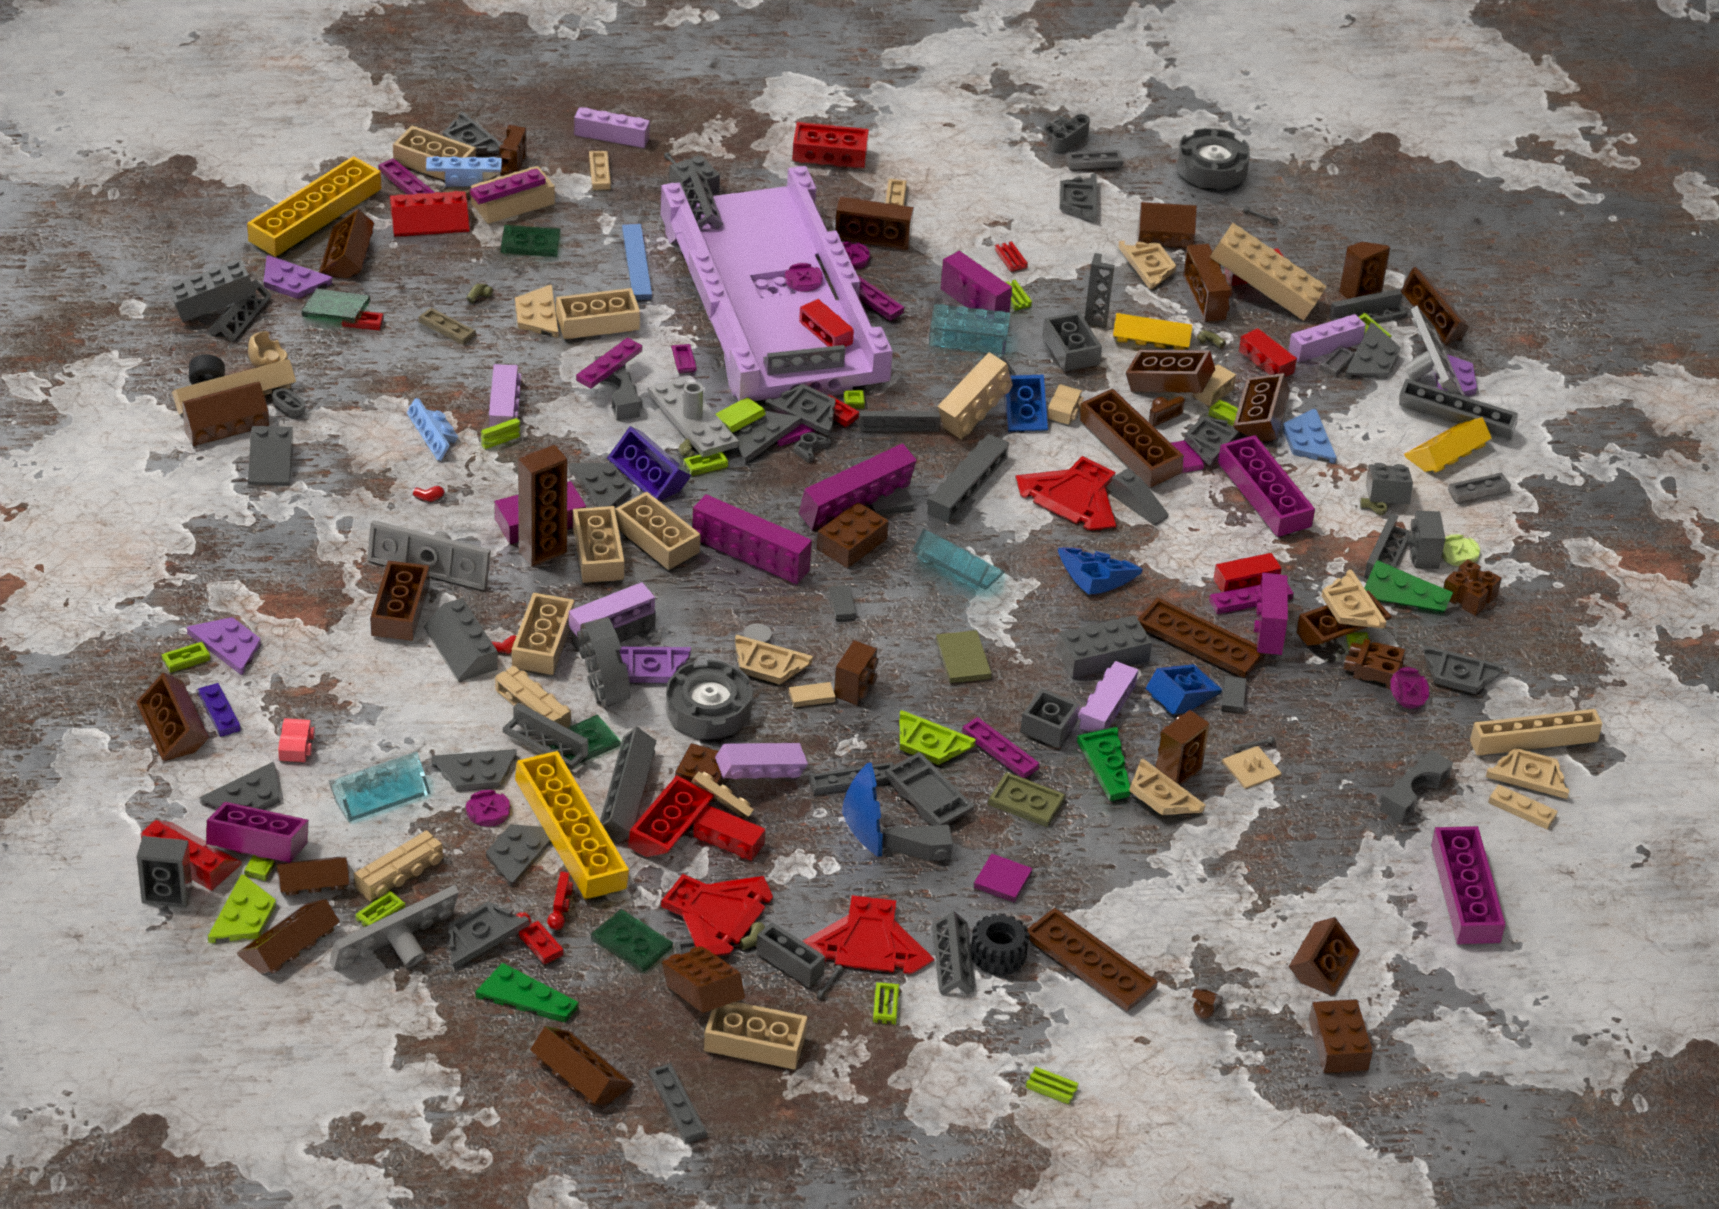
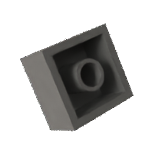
(683, 168)
(1389, 483)
(1426, 539)
(1049, 718)

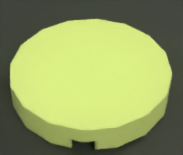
(1459, 549)

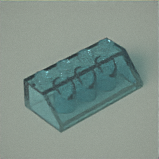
(957, 560)
(380, 786)

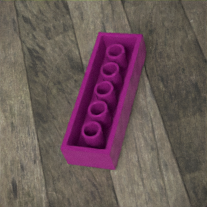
(857, 484)
(1266, 486)
(752, 539)
(1467, 885)

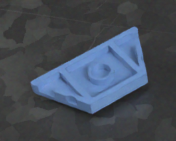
(1308, 437)

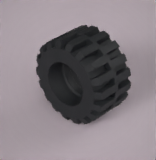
(1012, 945)

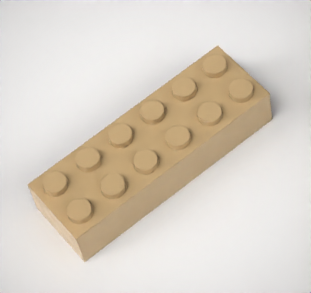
(1268, 271)

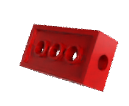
(830, 139)

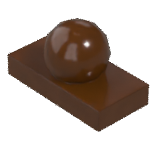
(1165, 410)
(1205, 1002)

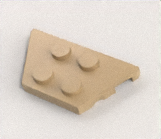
(1149, 261)
(537, 311)
(1352, 603)
(769, 661)
(1531, 772)
(1162, 792)

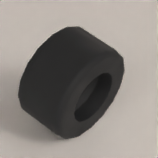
(205, 368)

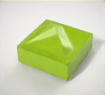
(1357, 637)
(259, 868)

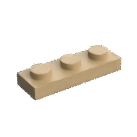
(723, 794)
(1522, 807)

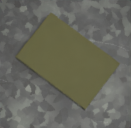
(963, 656)
(1026, 799)

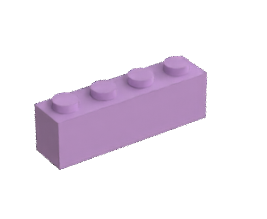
(611, 127)
(1326, 338)
(504, 394)
(618, 607)
(1108, 697)
(761, 760)

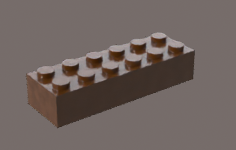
(1131, 437)
(542, 505)

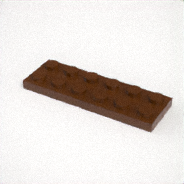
(1200, 637)
(1091, 959)

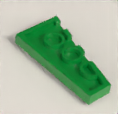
(1404, 589)
(1106, 760)
(526, 993)

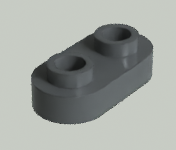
(289, 402)

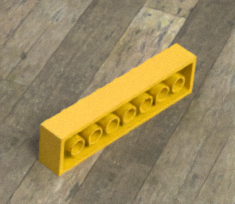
(314, 206)
(571, 825)

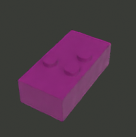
(974, 284)
(507, 513)
(1271, 613)
(257, 832)

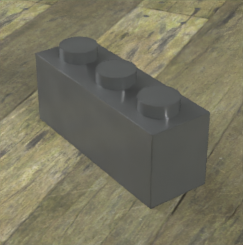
(790, 954)

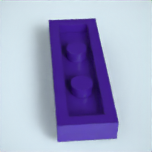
(219, 709)

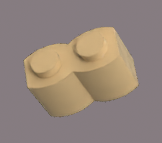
(1065, 404)

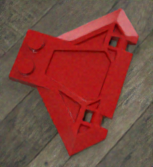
(1073, 493)
(718, 909)
(870, 939)

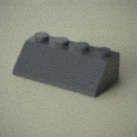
(461, 641)

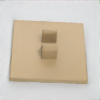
(1251, 767)

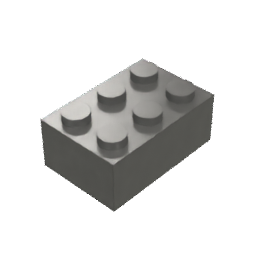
(1072, 341)
(164, 871)

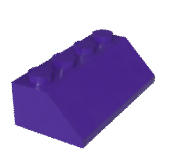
(648, 465)

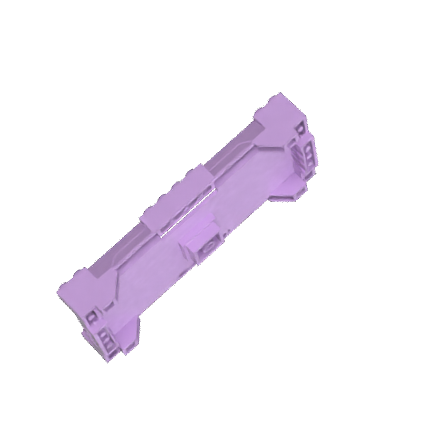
(745, 289)

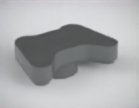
(810, 444)

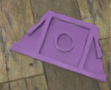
(291, 278)
(1465, 375)
(227, 641)
(653, 663)

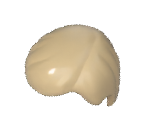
(264, 351)

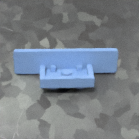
(463, 171)
(432, 427)

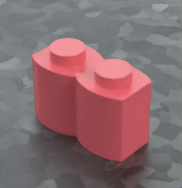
(295, 740)

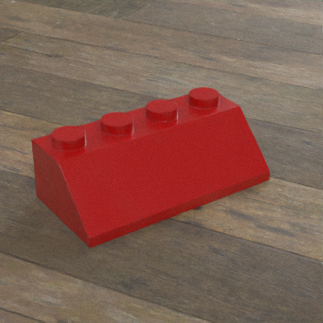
(429, 213)
(668, 817)
(208, 863)

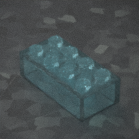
(969, 329)

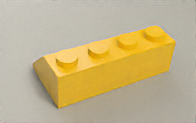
(1152, 331)
(1450, 445)

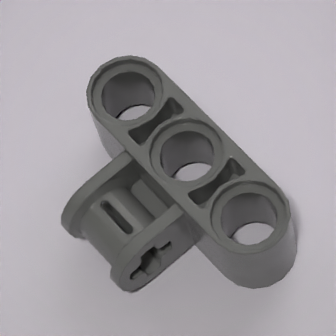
(1067, 132)

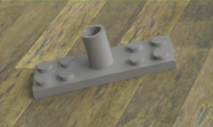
(1434, 358)
(692, 416)
(446, 557)
(396, 930)

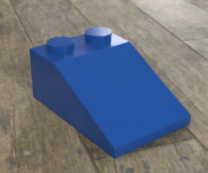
(1026, 404)
(1181, 688)

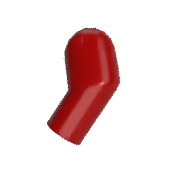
(430, 494)
(506, 645)

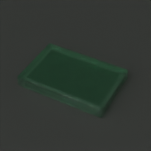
(530, 240)
(335, 306)
(599, 736)
(631, 941)

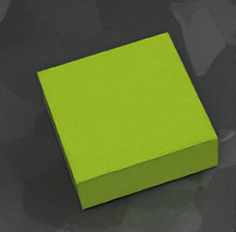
(854, 399)

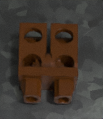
(513, 150)
(1374, 661)

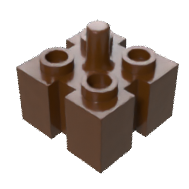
(1472, 587)

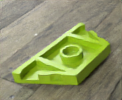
(930, 739)
(243, 913)

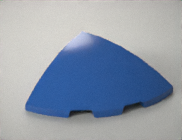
(1098, 571)
(863, 810)

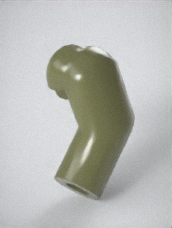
(479, 290)
(1212, 337)
(685, 449)
(1378, 507)
(751, 940)

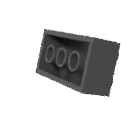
(211, 290)
(1099, 645)

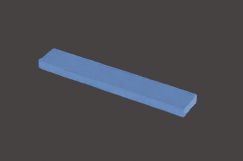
(636, 261)

